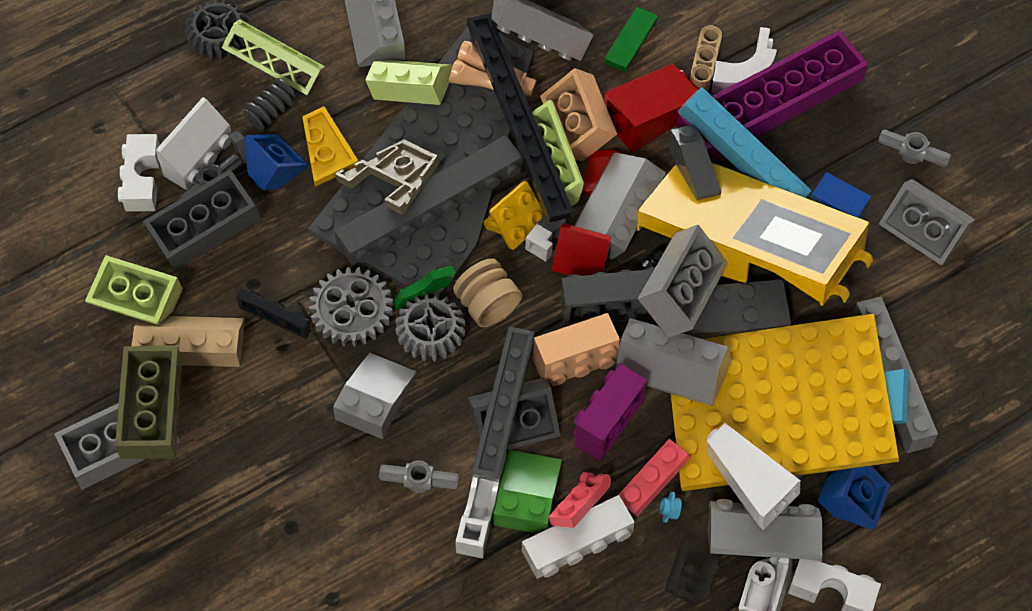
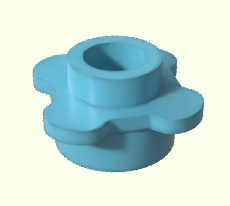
(670, 507)

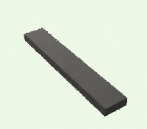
(503, 404)

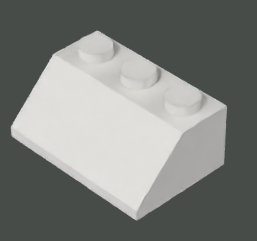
(193, 144)

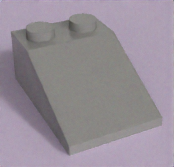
(373, 395)

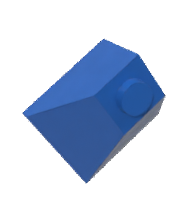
(271, 161)
(855, 495)

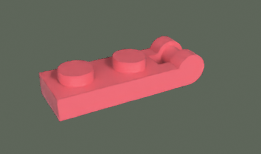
(580, 500)

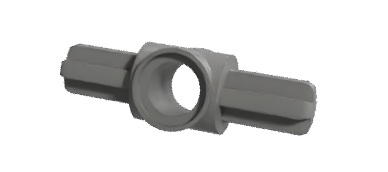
(912, 155)
(405, 475)

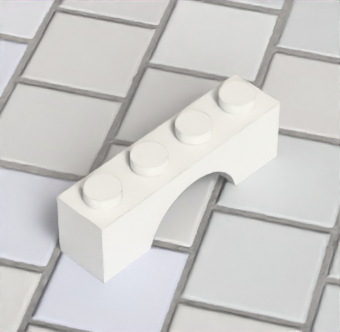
(478, 516)

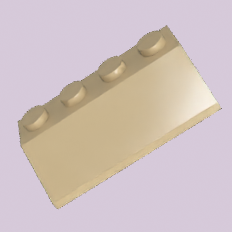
(199, 339)

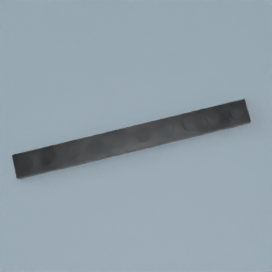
(520, 118)

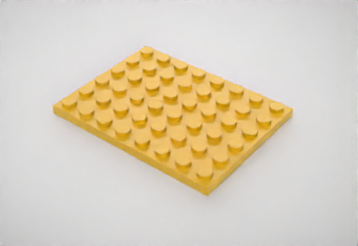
(800, 396)

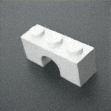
(140, 154)
(857, 591)

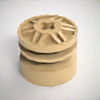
(487, 292)

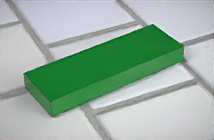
(631, 39)

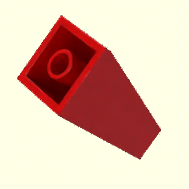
(648, 105)

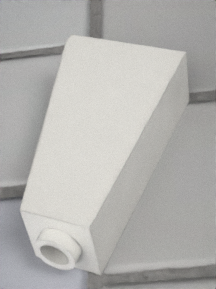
(754, 477)

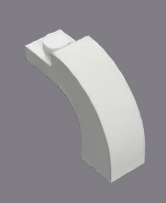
(731, 73)

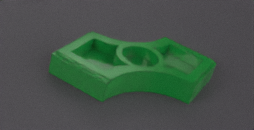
(428, 284)

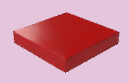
(580, 251)

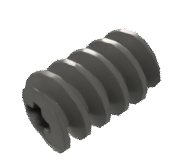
(267, 104)

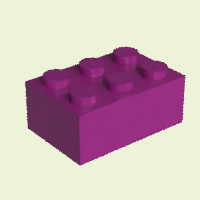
(609, 411)

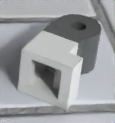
(542, 236)

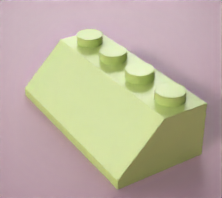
(559, 150)

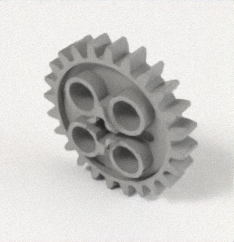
(359, 325)

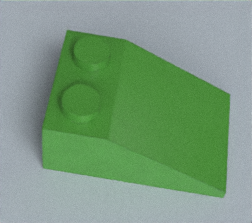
(527, 492)

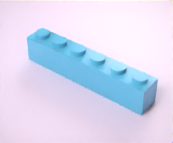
(738, 143)

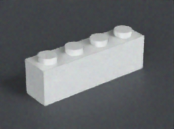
(567, 545)

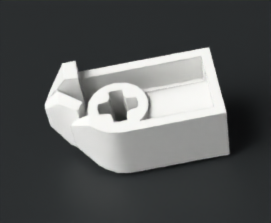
(766, 594)

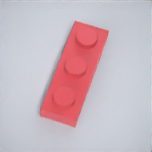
(653, 477)

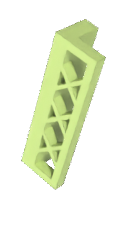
(278, 49)

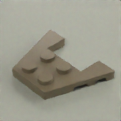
(400, 165)

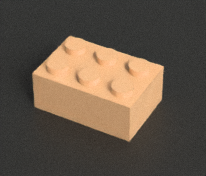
(581, 113)
(576, 350)

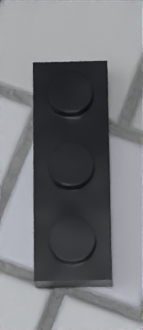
(274, 313)

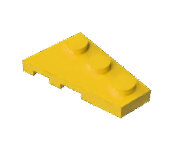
(326, 146)

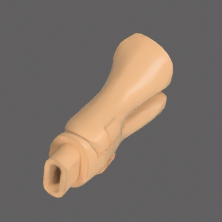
(470, 71)

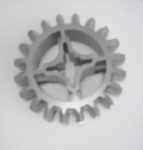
(450, 322)

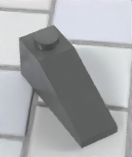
(693, 161)

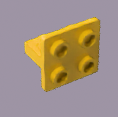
(515, 215)

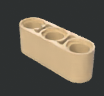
(707, 49)

